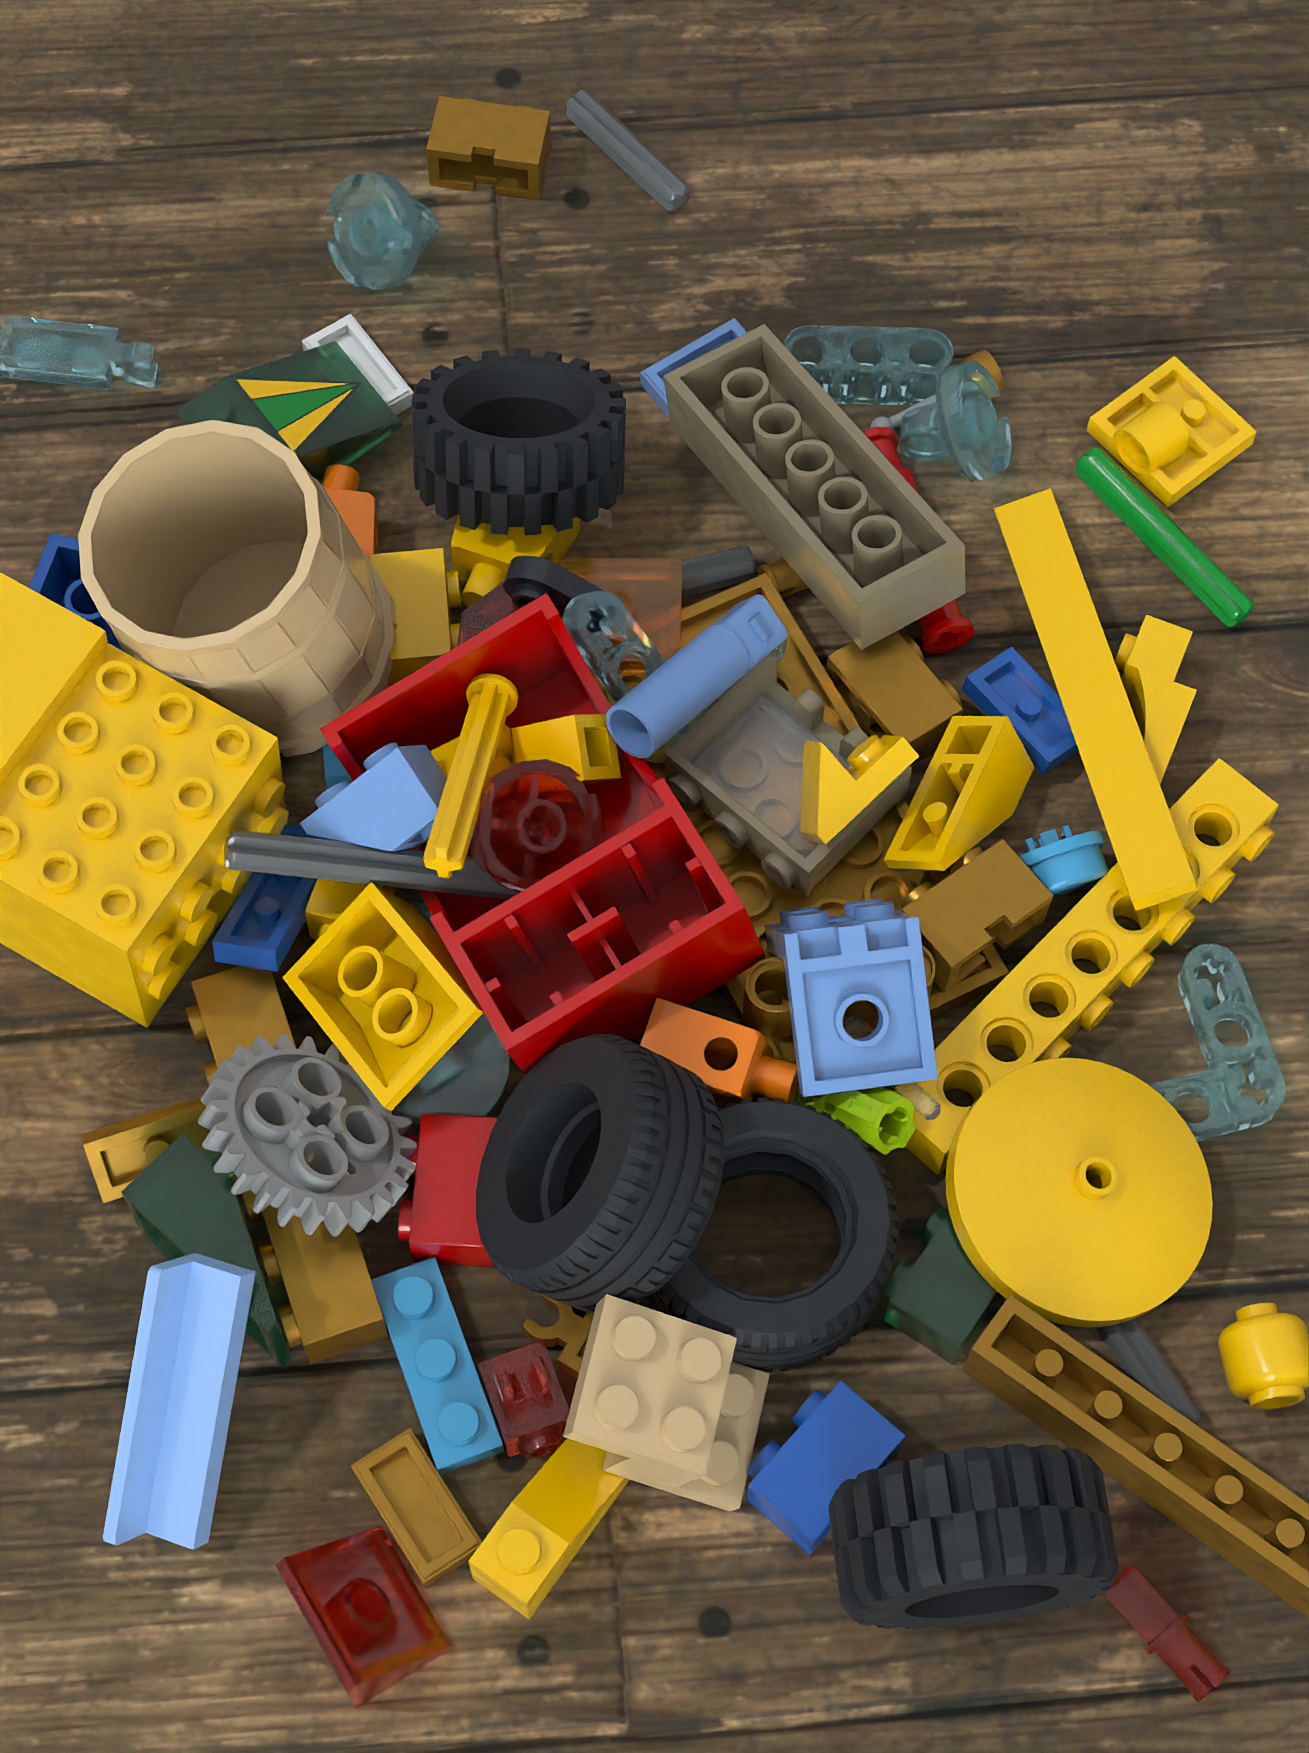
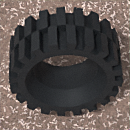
(518, 441)

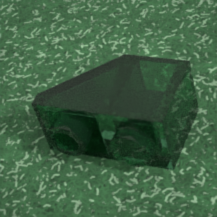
(941, 1294)

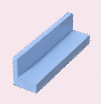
(179, 1401)

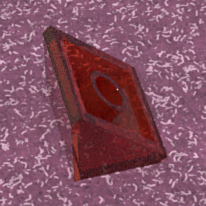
(364, 1611)

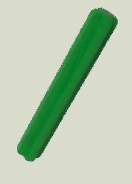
(1164, 537)

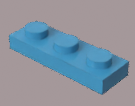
(437, 1366)

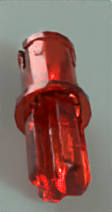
(1166, 1632)

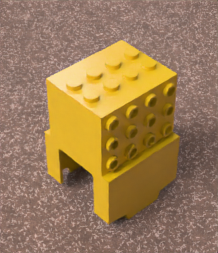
(117, 807)

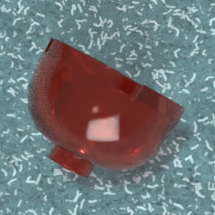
(533, 823)

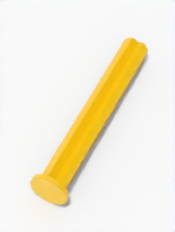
(490, 701)

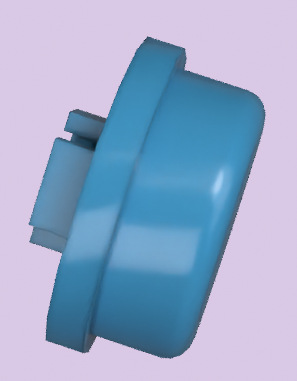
(1066, 863)

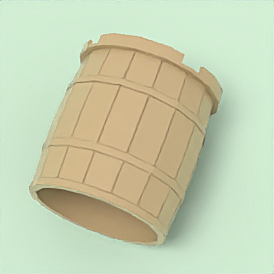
(238, 579)

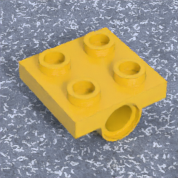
(1171, 431)

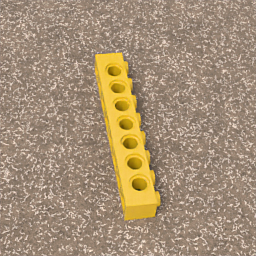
(1215, 805)

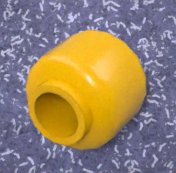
(1266, 1357)

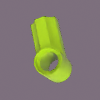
(873, 1113)

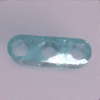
(891, 359)

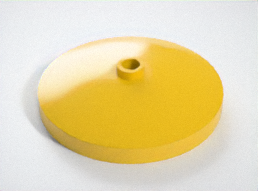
(1079, 1192)

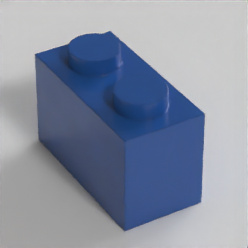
(833, 1443)

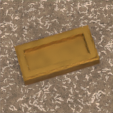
(417, 1507)

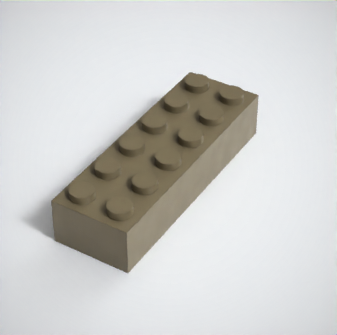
(816, 486)

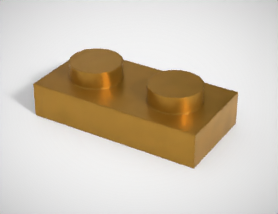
(129, 1147)

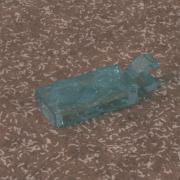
(73, 354)

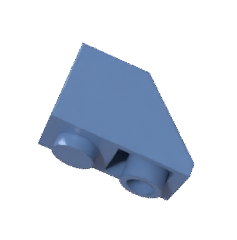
(385, 806)

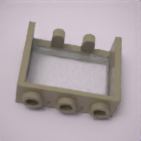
(747, 776)

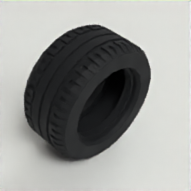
(847, 1179)

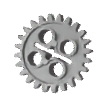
(306, 1136)

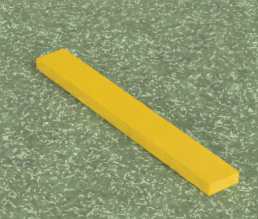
(1095, 702)

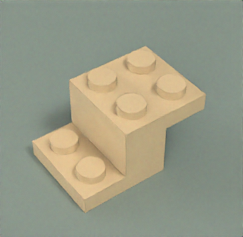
(667, 1403)

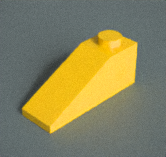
(963, 794)
(546, 1526)

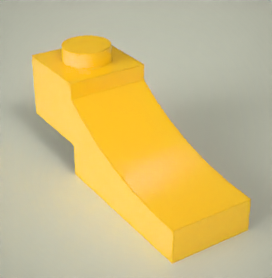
(1148, 678)

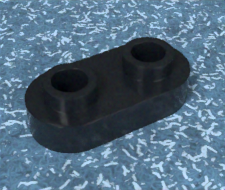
(533, 576)

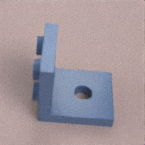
(846, 959)

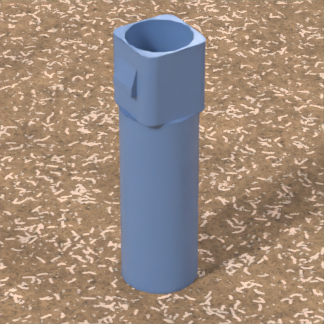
(695, 677)

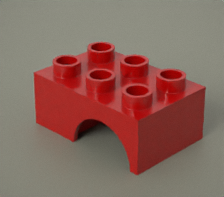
(606, 930)

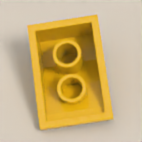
(385, 992)

